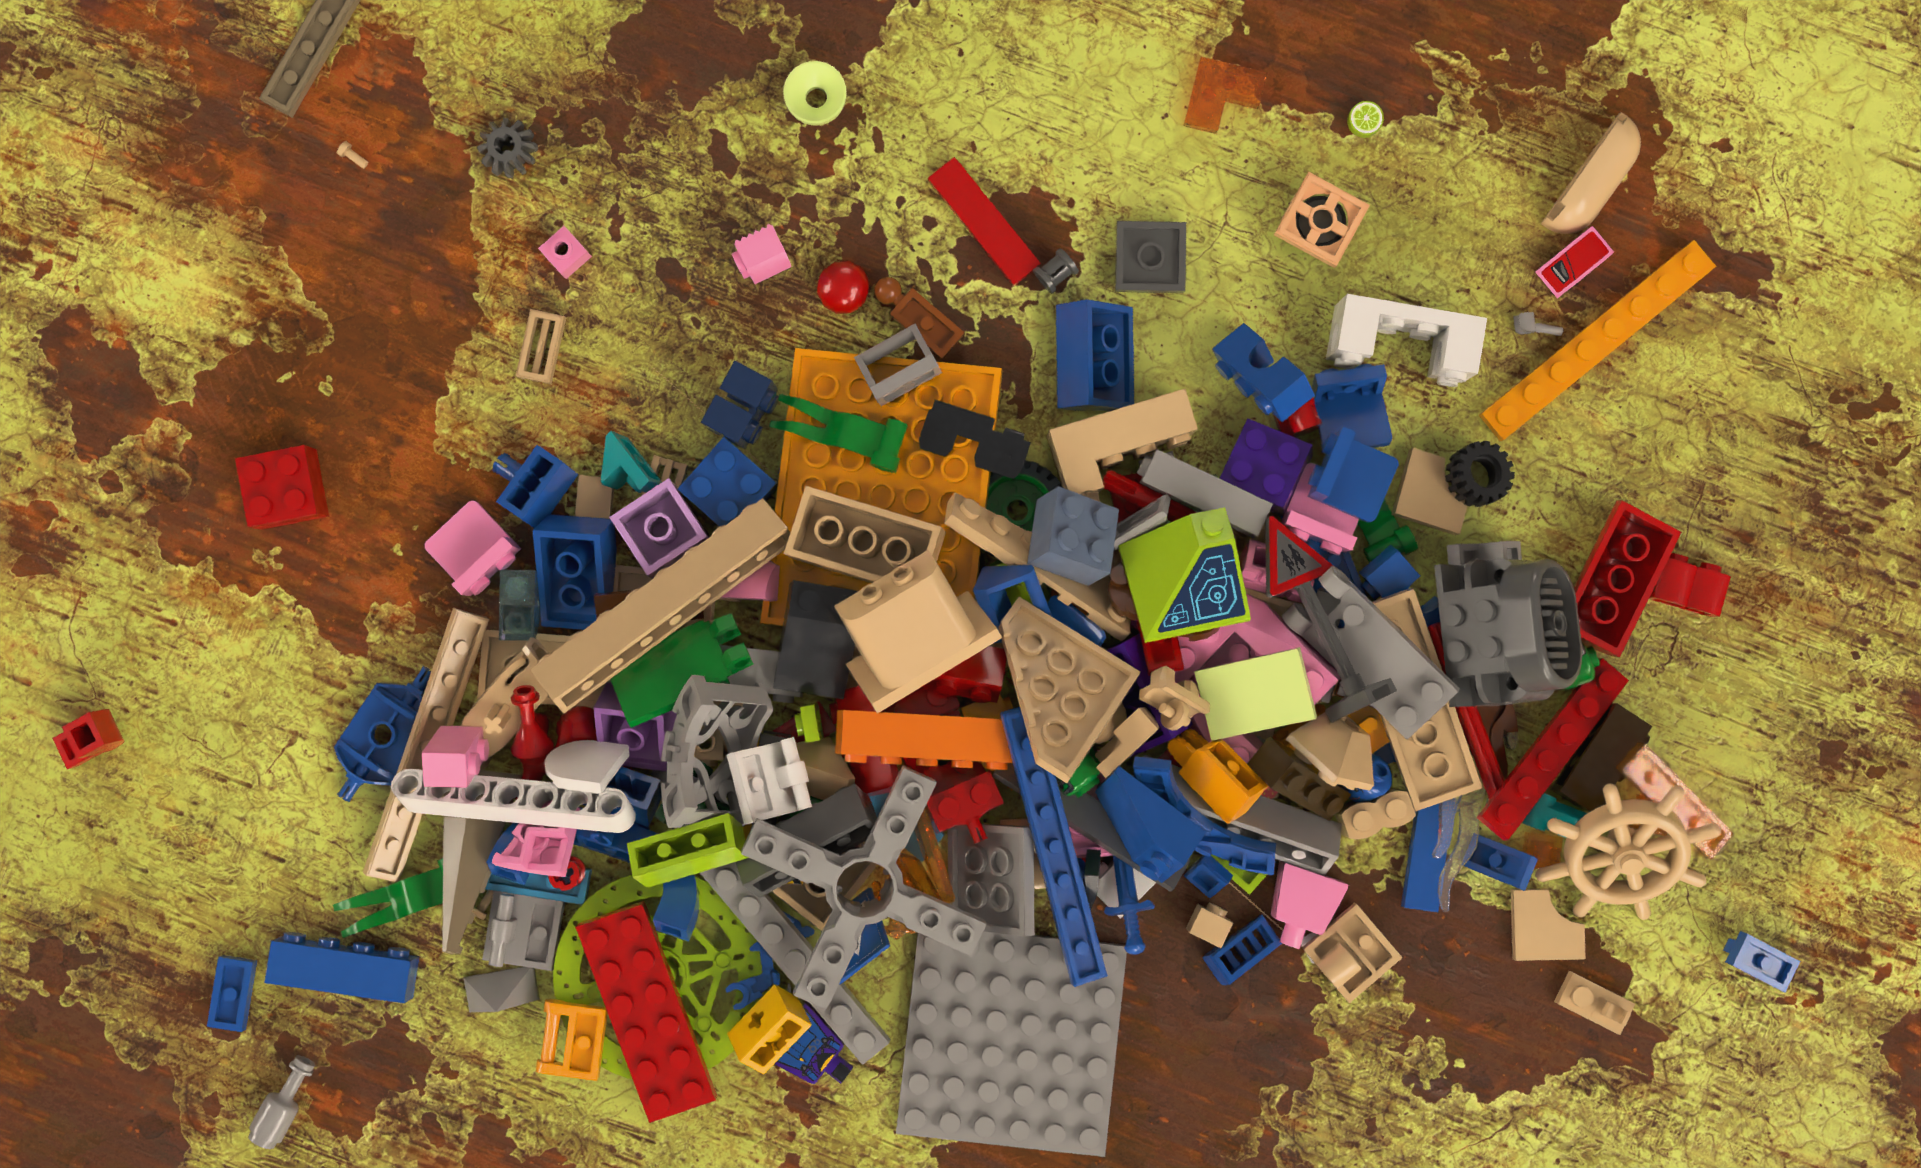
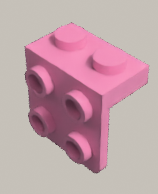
(1317, 520)
(472, 548)

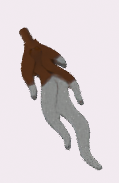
(1499, 724)

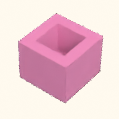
(572, 260)

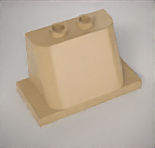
(911, 630)

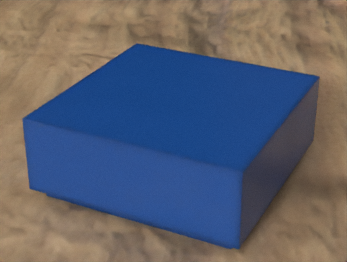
(1208, 875)

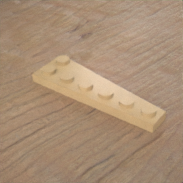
(1012, 546)

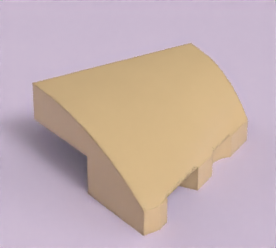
(1127, 740)

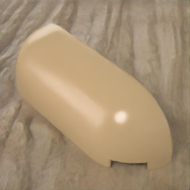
(1596, 178)

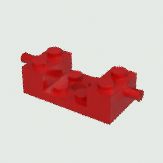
(960, 793)

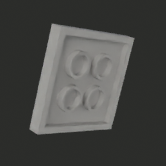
(994, 877)

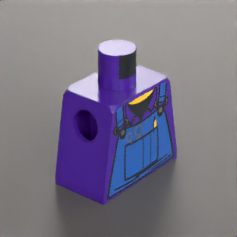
(816, 1052)

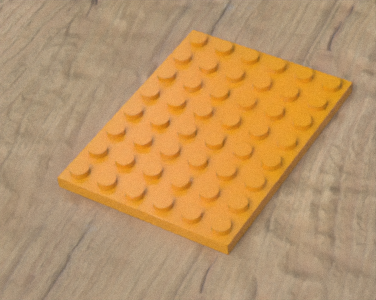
(922, 477)

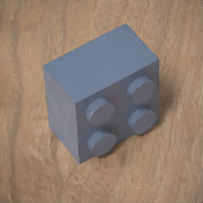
(1073, 536)

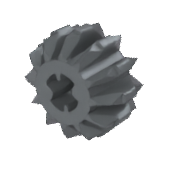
(507, 160)

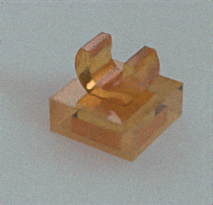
(1544, 847)

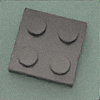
(1150, 257)

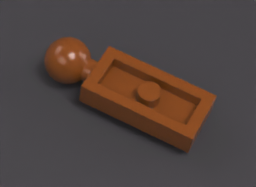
(936, 329)

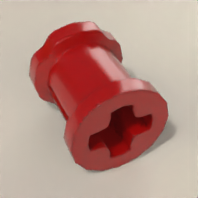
(575, 879)

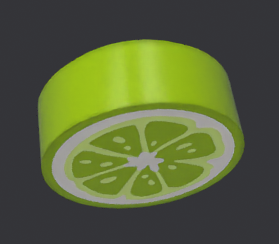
(1365, 119)

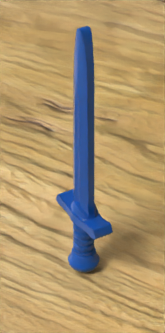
(1128, 906)

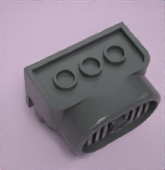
(1508, 630)

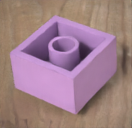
(659, 527)

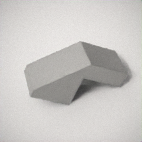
(1464, 553)

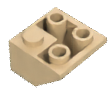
(1337, 749)

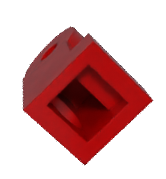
(1301, 422)

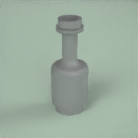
(279, 1108)

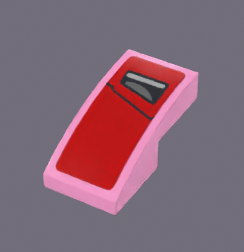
(1574, 262)

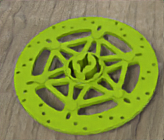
(626, 892)

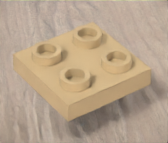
(1352, 952)

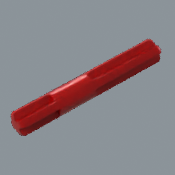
(1140, 494)

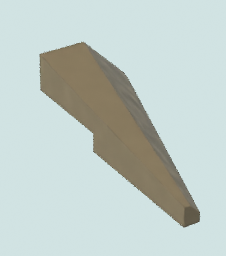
(465, 870)

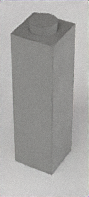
(1203, 491)

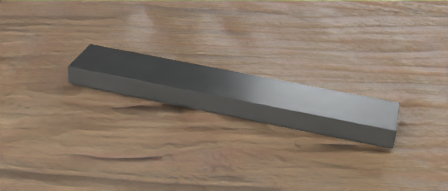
(1091, 820)

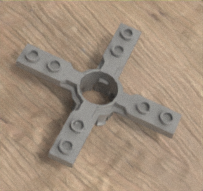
(847, 920)

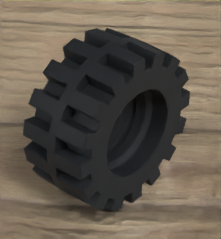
(1495, 465)

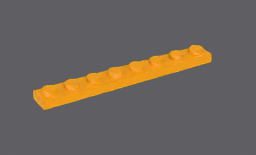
(1597, 340)

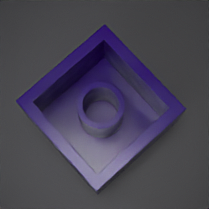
(1267, 464)

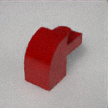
(88, 738)

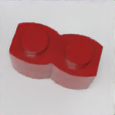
(1691, 587)

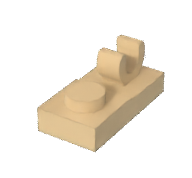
(1594, 1002)

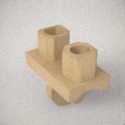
(1174, 700)

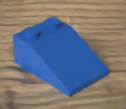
(572, 564)
(1150, 828)

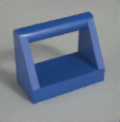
(993, 597)

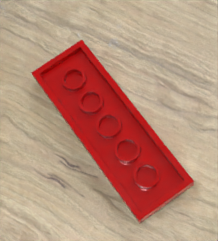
(646, 1011)

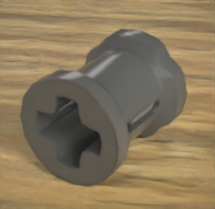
(1060, 261)

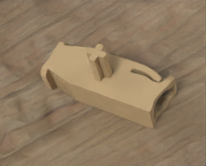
(494, 707)

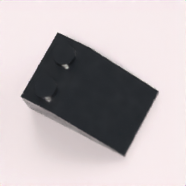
(814, 642)

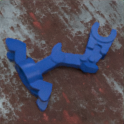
(754, 986)

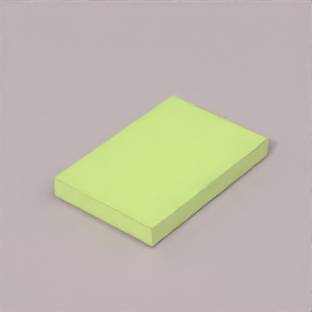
(1256, 694)

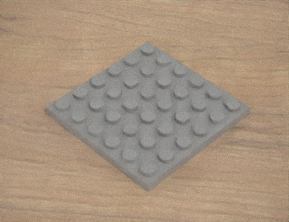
(1010, 1046)

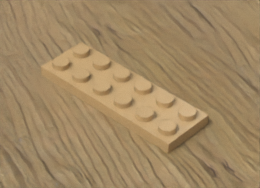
(1436, 757)

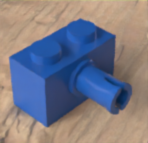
(535, 485)
(642, 793)

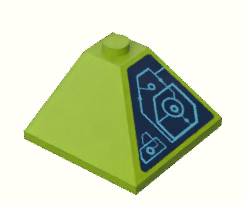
(1186, 576)

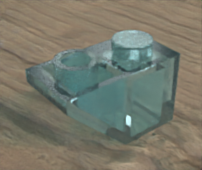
(518, 605)

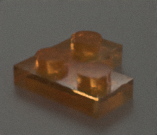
(1221, 83)

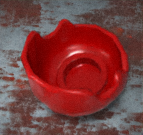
(843, 287)

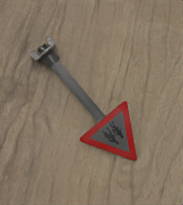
(1294, 566)

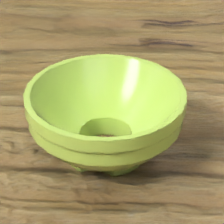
(813, 76)

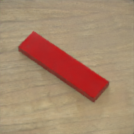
(984, 221)

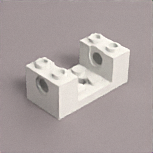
(1455, 343)

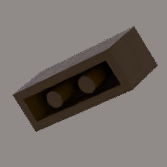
(1598, 756)
(1297, 780)

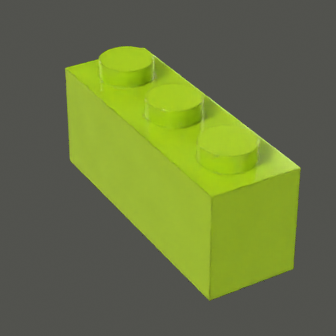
(686, 850)

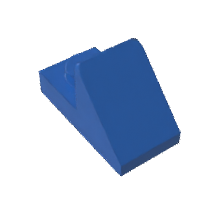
(1502, 863)

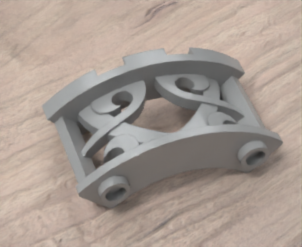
(740, 731)

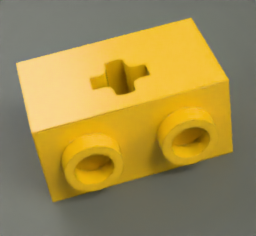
(769, 1029)

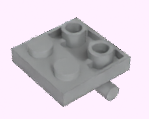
(523, 931)

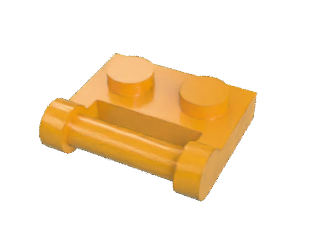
(583, 1040)

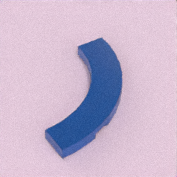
(1238, 849)

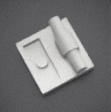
(769, 780)

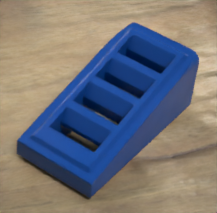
(1238, 969)

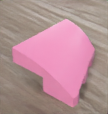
(538, 849)

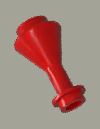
(531, 741)

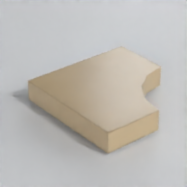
(1425, 494)
(1541, 931)

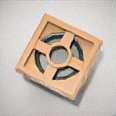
(1320, 221)

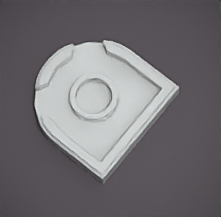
(585, 765)

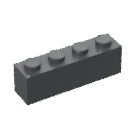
(833, 824)

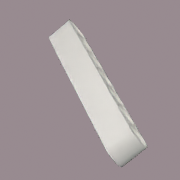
(525, 810)

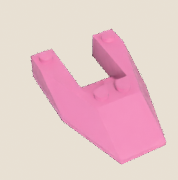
(1260, 636)

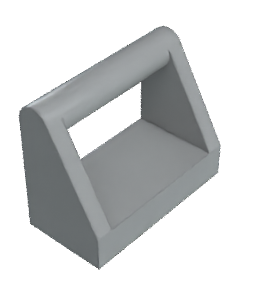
(905, 379)

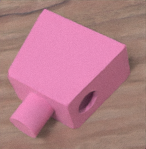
(1304, 902)

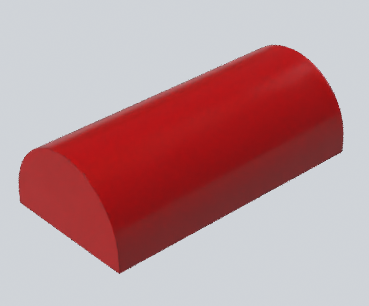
(1621, 576)

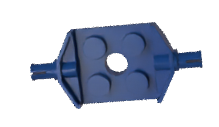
(360, 751)

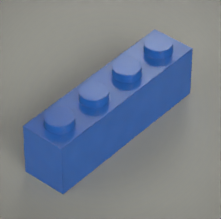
(341, 968)

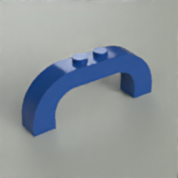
(680, 898)

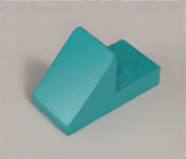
(625, 464)

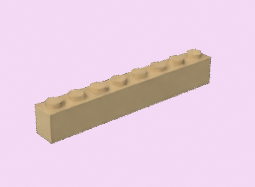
(661, 605)

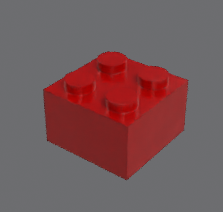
(281, 487)

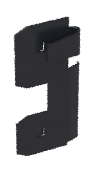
(996, 451)

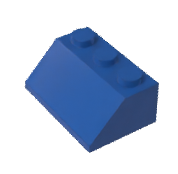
(1094, 356)

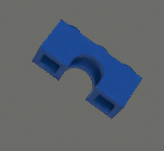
(1246, 360)
(1392, 574)

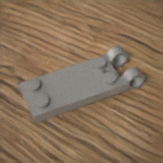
(1378, 653)

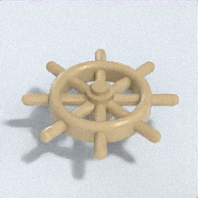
(1627, 851)

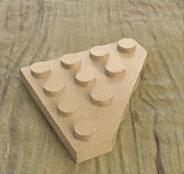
(1062, 686)

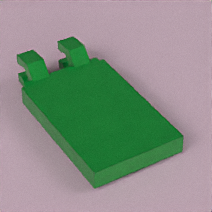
(657, 677)

